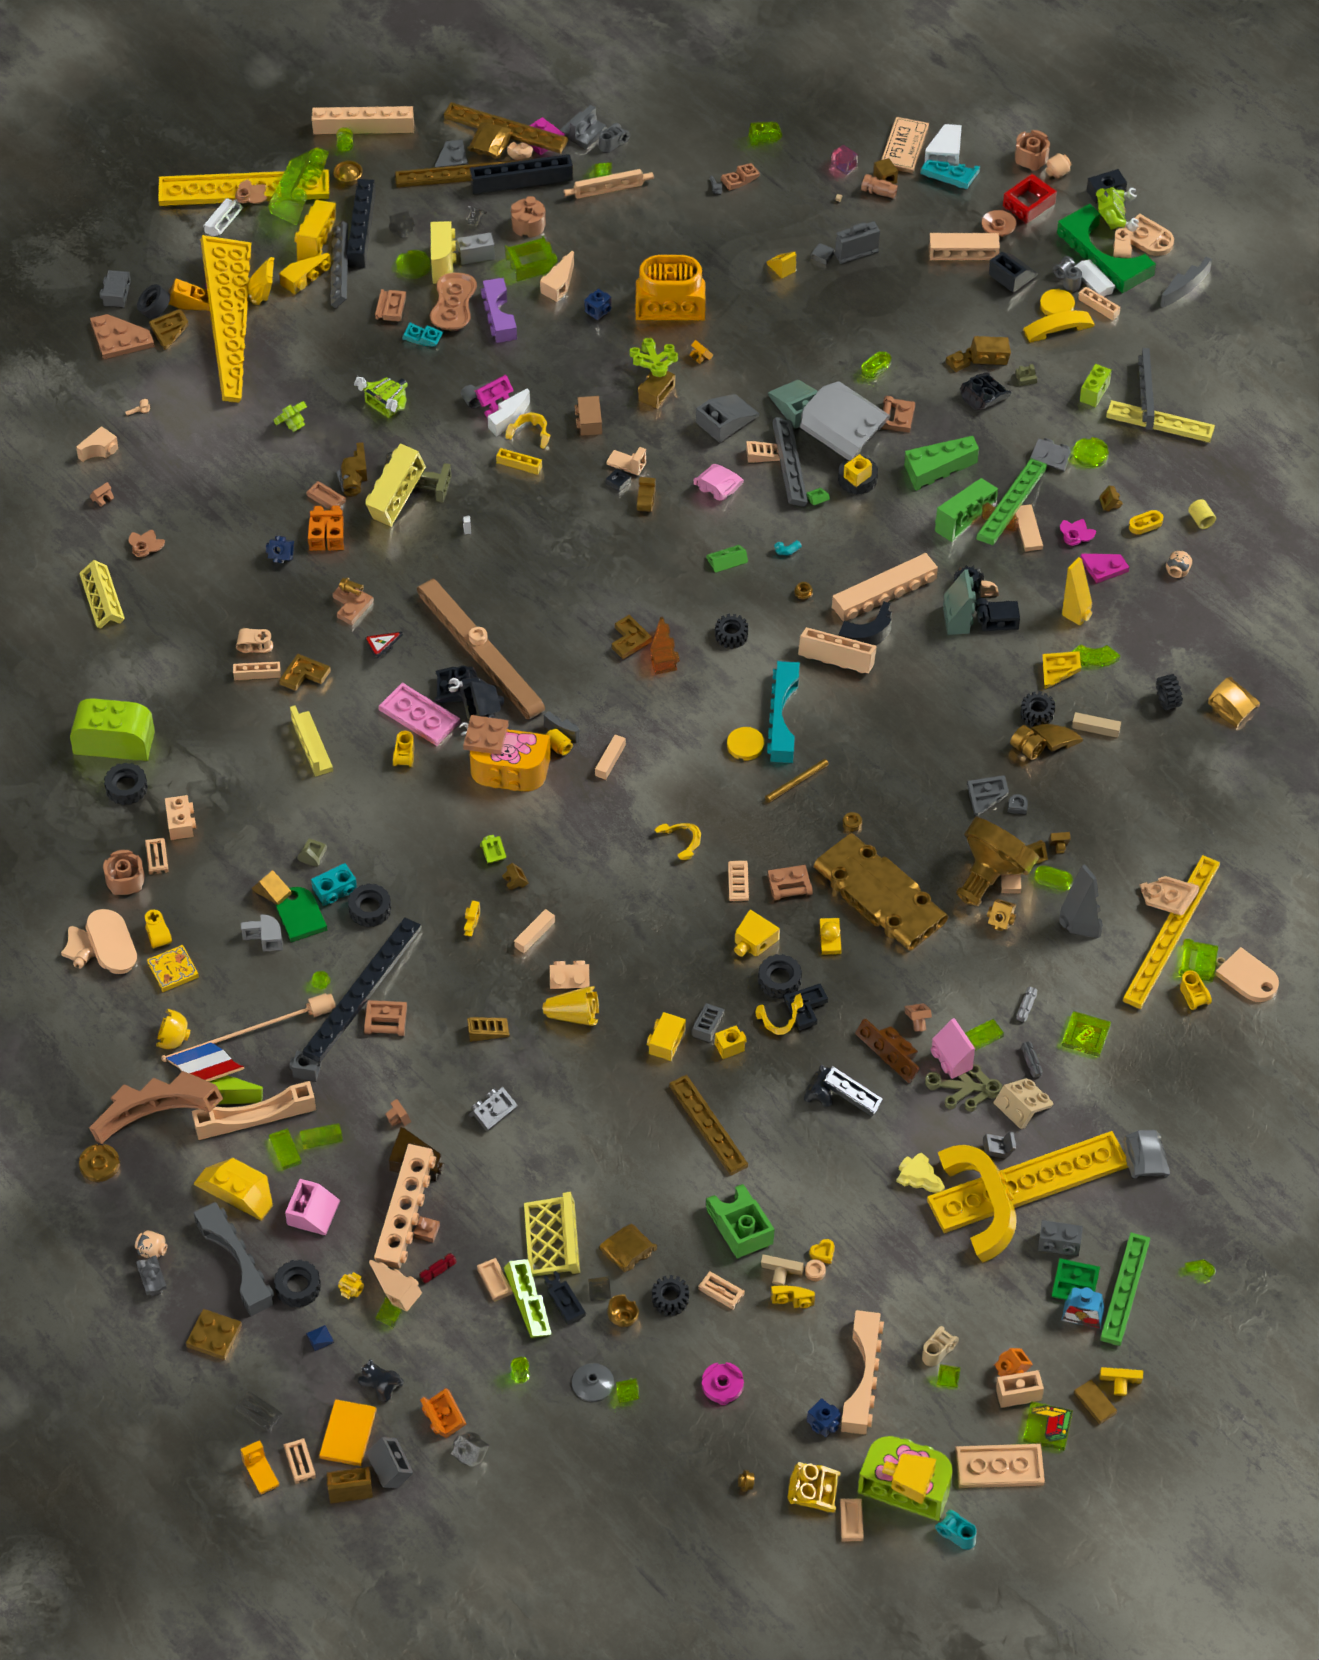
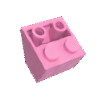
(311, 1207)

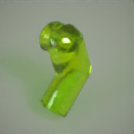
(1201, 1266)

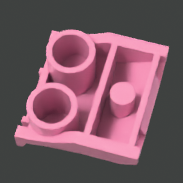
(718, 481)

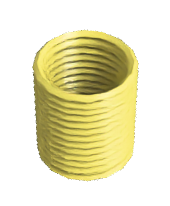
(1202, 514)

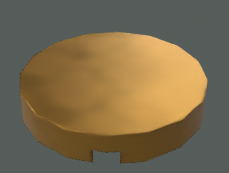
(99, 1162)

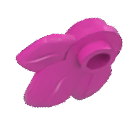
(1076, 532)

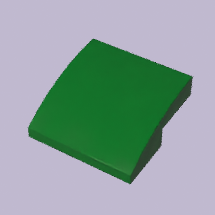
(1074, 1275)

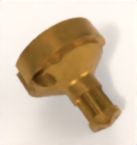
(995, 855)

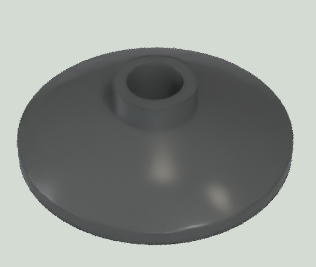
(592, 1390)

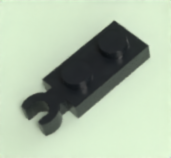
(564, 1299)

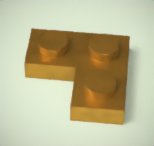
(633, 637)
(302, 668)

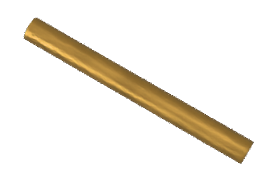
(795, 781)

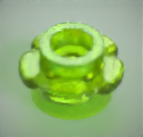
(320, 976)

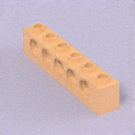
(414, 1157)

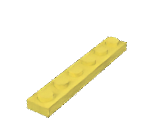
(1162, 421)

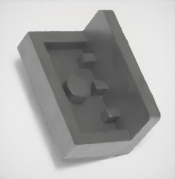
(1052, 454)

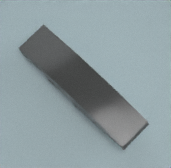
(1185, 283)

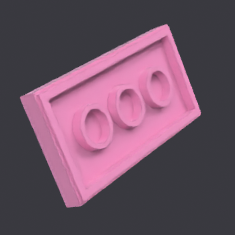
(419, 714)

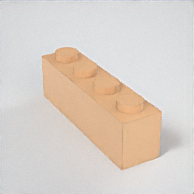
(963, 246)
(837, 650)

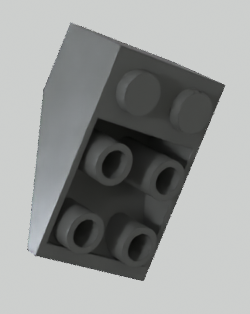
(724, 416)

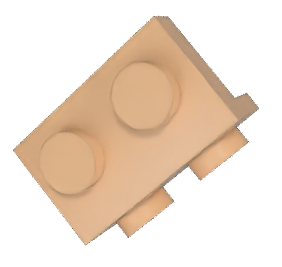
(569, 976)

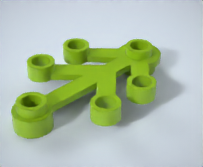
(657, 368)

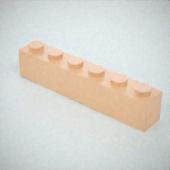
(363, 119)
(884, 587)

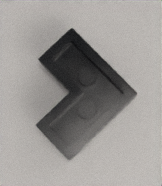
(812, 997)

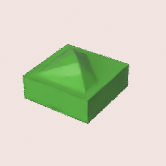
(817, 496)

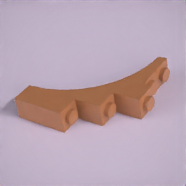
(131, 1104)

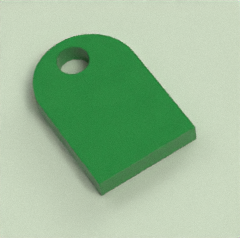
(301, 916)

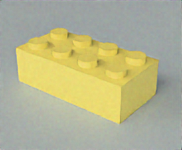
(395, 484)

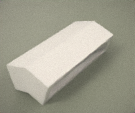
(222, 217)
(1095, 278)

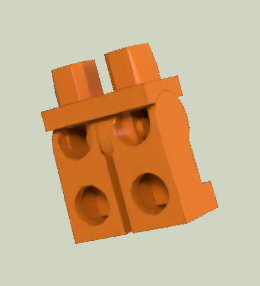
(326, 522)

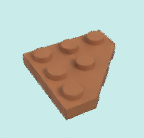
(119, 336)

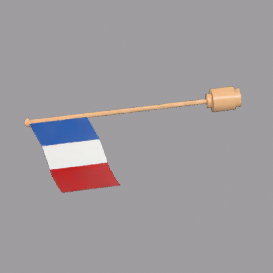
(212, 1062)

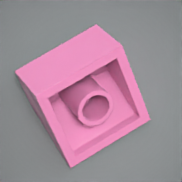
(953, 1049)

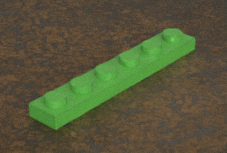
(1125, 1289)

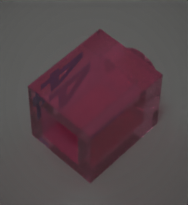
(844, 159)

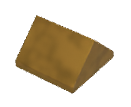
(349, 1485)

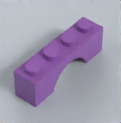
(503, 324)

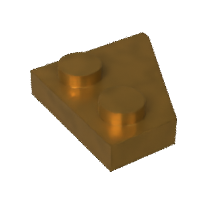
(169, 327)

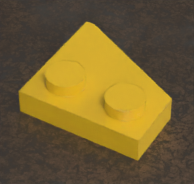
(1060, 667)

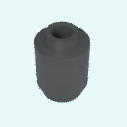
(1072, 279)

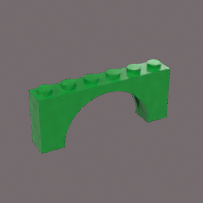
(1122, 272)

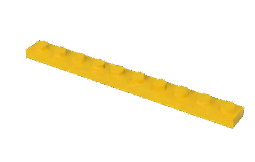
(1169, 937)

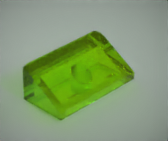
(321, 1136)
(388, 1313)

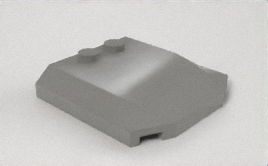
(842, 419)

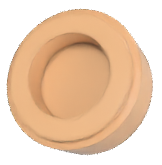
(478, 636)
(815, 1270)

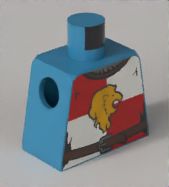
(1084, 1307)

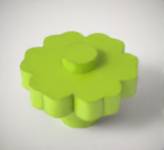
(292, 416)

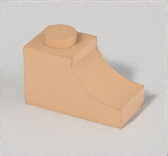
(98, 444)

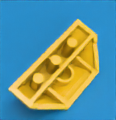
(238, 1186)

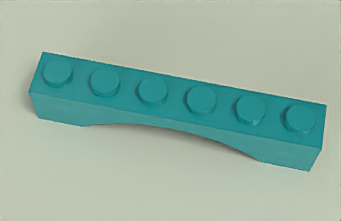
(782, 739)

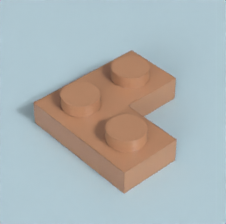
(354, 605)

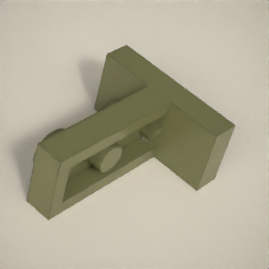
(436, 481)

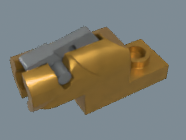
(353, 472)

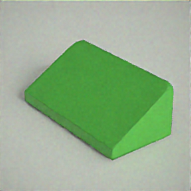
(727, 558)

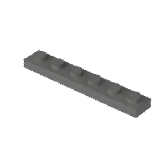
(339, 264)
(1147, 404)
(789, 461)

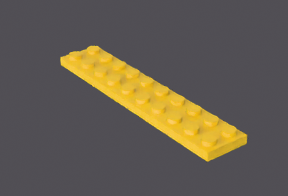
(218, 187)
(1031, 1180)

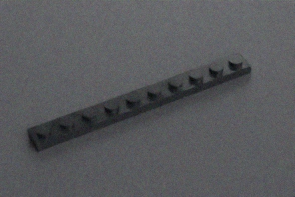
(361, 990)

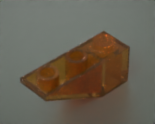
(663, 656)

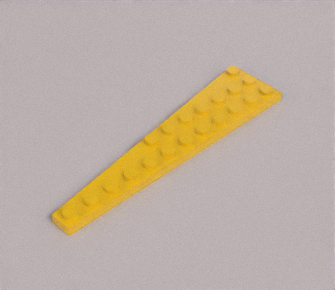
(227, 288)

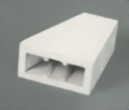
(945, 145)

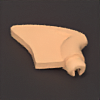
(78, 947)

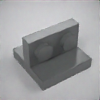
(584, 128)

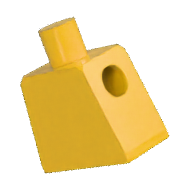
(755, 935)
(911, 1475)

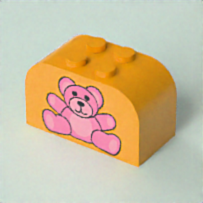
(520, 765)

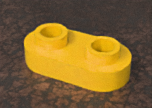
(1143, 522)

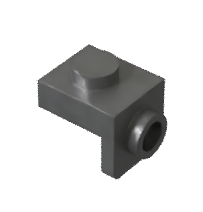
(999, 1146)

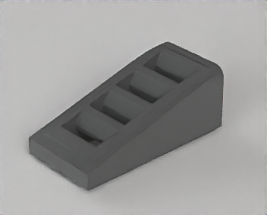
(702, 1033)

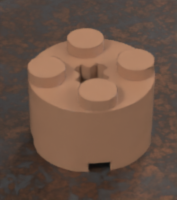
(1032, 149)
(528, 217)
(124, 873)

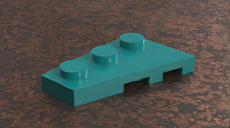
(955, 175)

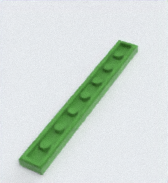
(1011, 502)

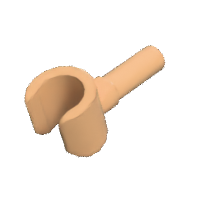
(144, 408)

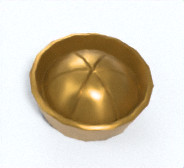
(347, 172)

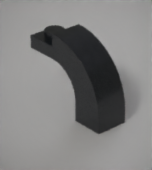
(872, 632)

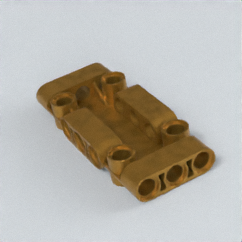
(880, 891)

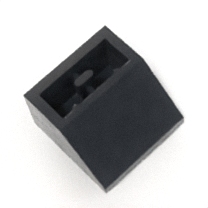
(1010, 271)

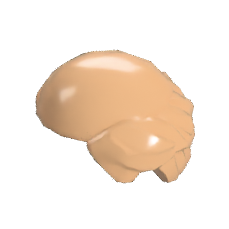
(519, 151)

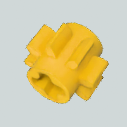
(351, 1285)

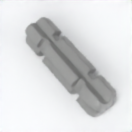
(1026, 1004)

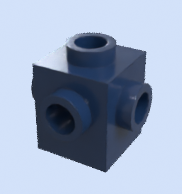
(598, 304)
(285, 546)
(824, 1418)

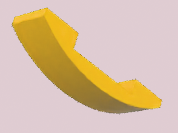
(1057, 322)

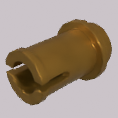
(350, 586)

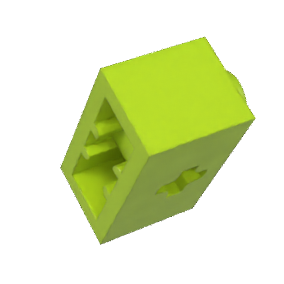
(1095, 385)

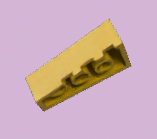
(315, 229)

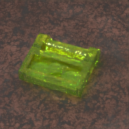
(1205, 959)

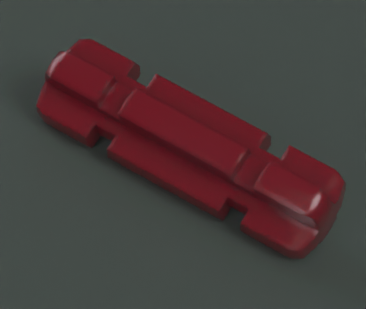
(437, 1268)

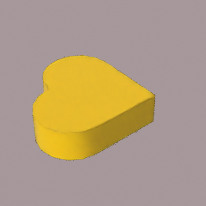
(823, 1251)

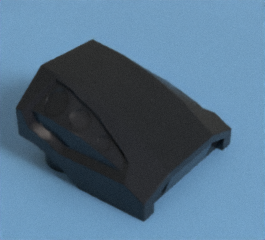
(983, 391)
(443, 678)

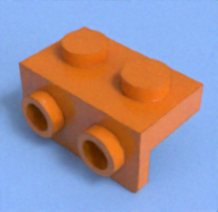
(443, 1413)

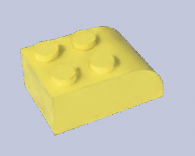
(442, 249)

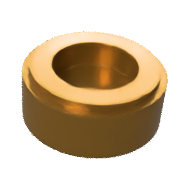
(852, 821)

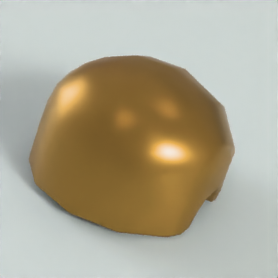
(622, 1311)

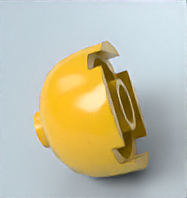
(173, 1030)

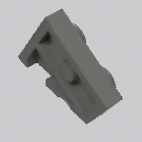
(452, 154)
(986, 793)

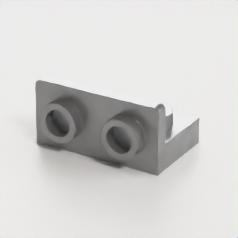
(494, 1108)

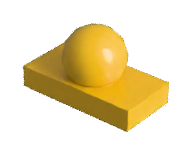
(830, 936)

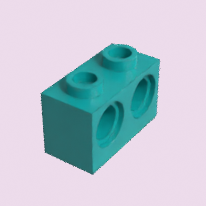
(334, 884)

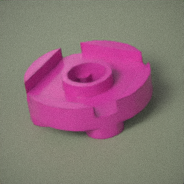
(722, 1372)

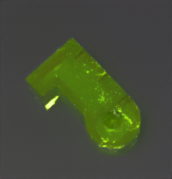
(764, 132)

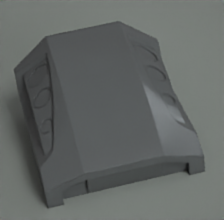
(1145, 1154)

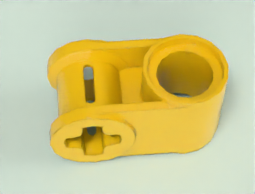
(404, 751)
(157, 930)
(1195, 993)

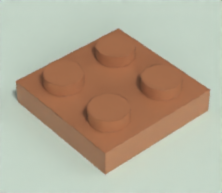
(485, 734)

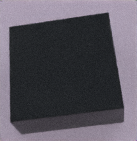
(618, 480)

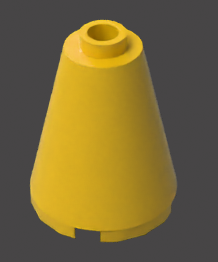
(574, 1006)

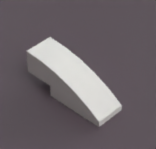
(508, 412)

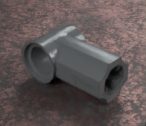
(469, 395)

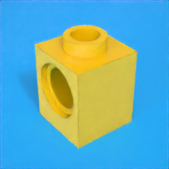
(857, 470)
(728, 1048)

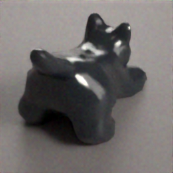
(817, 1090)
(380, 1379)

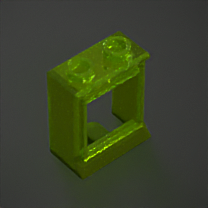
(534, 268)

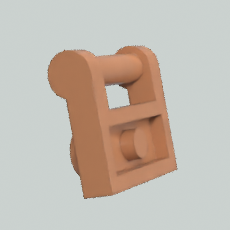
(903, 414)
(789, 878)
(385, 1012)

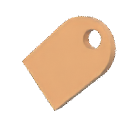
(1150, 236)
(1248, 976)

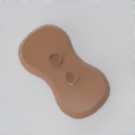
(452, 306)

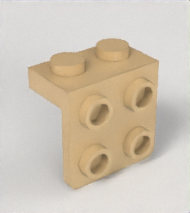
(1021, 1100)

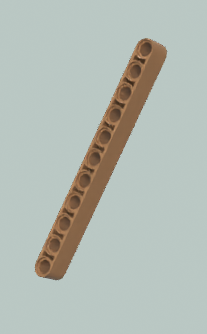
(486, 654)

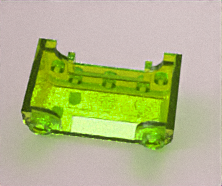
(288, 198)

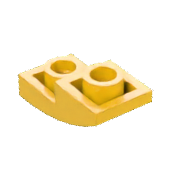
(800, 1296)

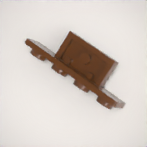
(891, 1048)

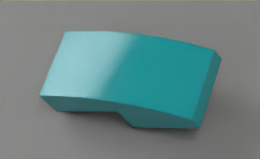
(421, 336)

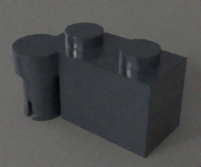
(997, 615)

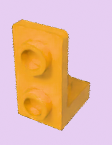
(258, 1467)

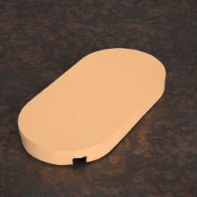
(111, 941)

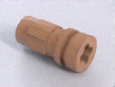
(880, 187)

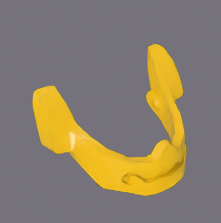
(535, 419)
(686, 854)
(761, 1014)

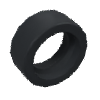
(148, 307)

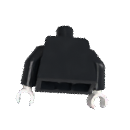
(478, 698)

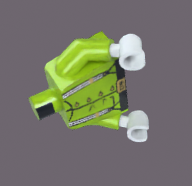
(1113, 207)
(384, 394)

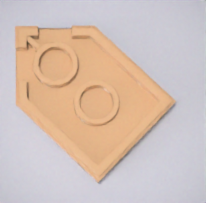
(1169, 894)

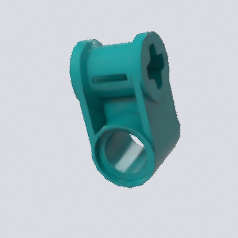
(955, 1526)

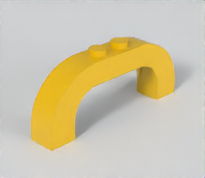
(1001, 1231)

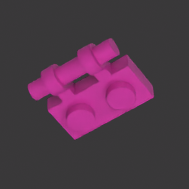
(492, 391)

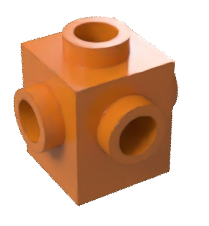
(1012, 1362)

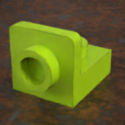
(493, 849)

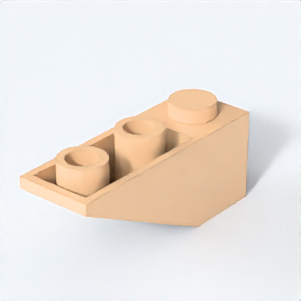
(557, 281)
(400, 1290)

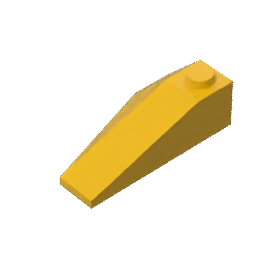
(1077, 596)

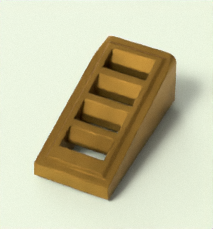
(479, 1022)

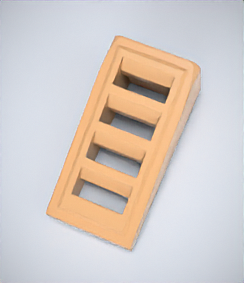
(755, 449)
(738, 869)

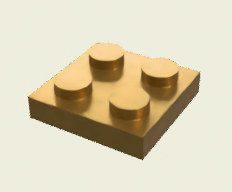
(214, 1334)

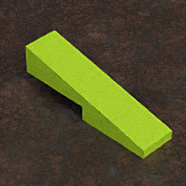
(529, 1302)

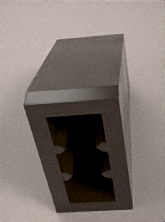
(398, 1153)

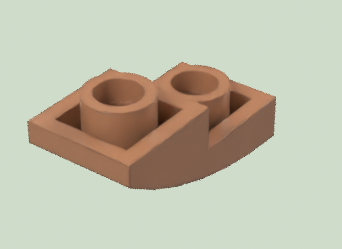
(742, 176)

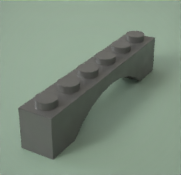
(215, 1227)

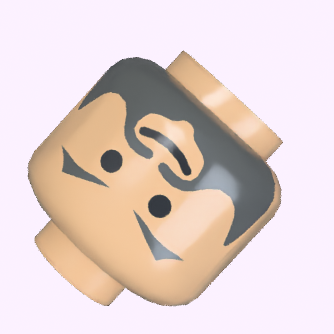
(1179, 564)
(150, 1244)

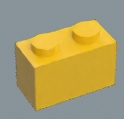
(667, 1036)

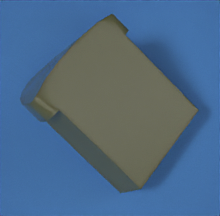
(312, 852)

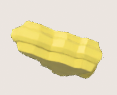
(919, 1174)

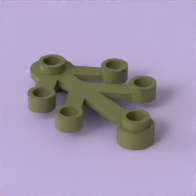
(966, 1087)

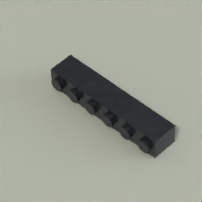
(521, 174)
(361, 223)

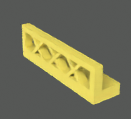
(105, 590)
(311, 742)

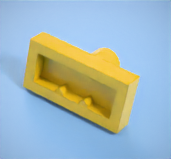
(1121, 1377)

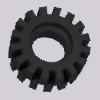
(731, 622)
(1169, 691)
(1041, 701)
(670, 1305)

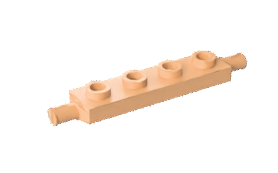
(608, 183)

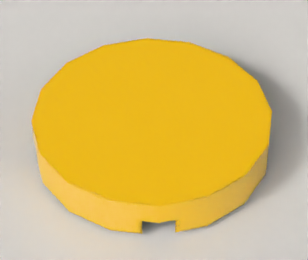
(1056, 301)
(745, 743)

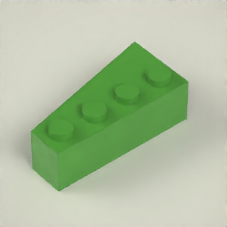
(939, 460)
(964, 508)

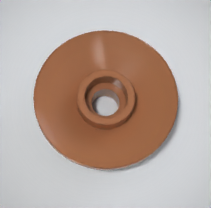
(999, 222)

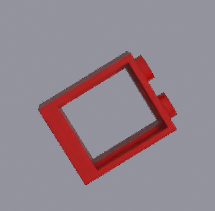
(1044, 192)

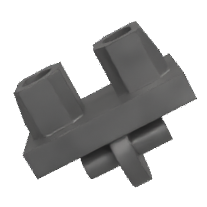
(151, 1276)

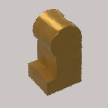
(646, 494)

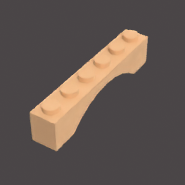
(291, 1102)
(856, 1408)

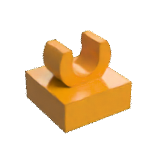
(701, 351)

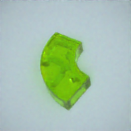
(1099, 656)

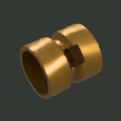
(1028, 742)

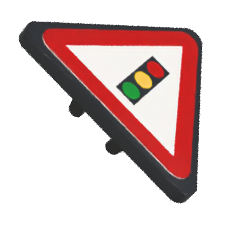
(381, 643)

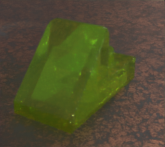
(602, 169)

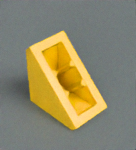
(783, 264)

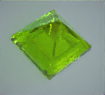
(948, 1376)

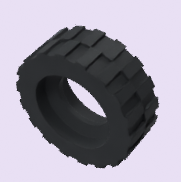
(866, 486)
(125, 770)
(369, 891)
(779, 962)
(303, 1297)

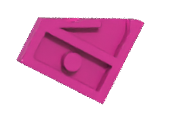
(1104, 565)

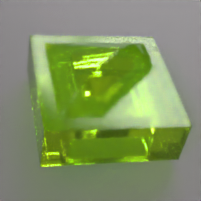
(627, 1390)

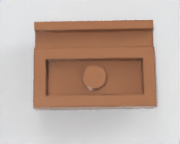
(390, 305)

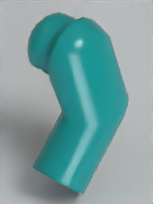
(780, 549)

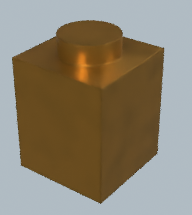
(885, 170)

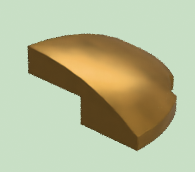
(1057, 736)

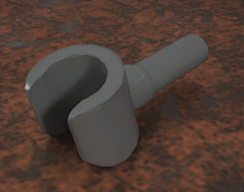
(716, 188)

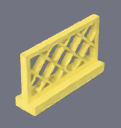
(569, 1236)

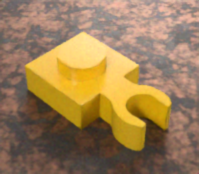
(472, 915)

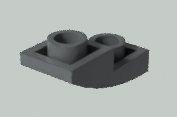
(566, 727)

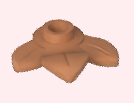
(250, 193)
(145, 543)

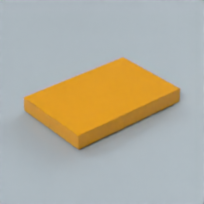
(348, 1432)

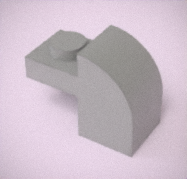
(267, 930)

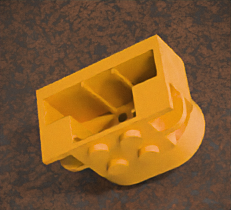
(670, 289)

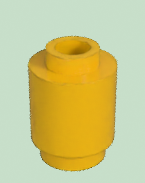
(559, 742)

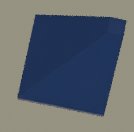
(320, 1337)

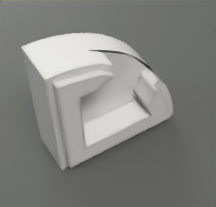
(467, 525)

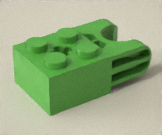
(741, 1222)

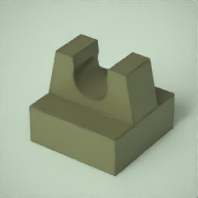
(1026, 375)

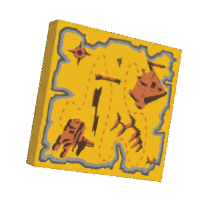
(172, 968)

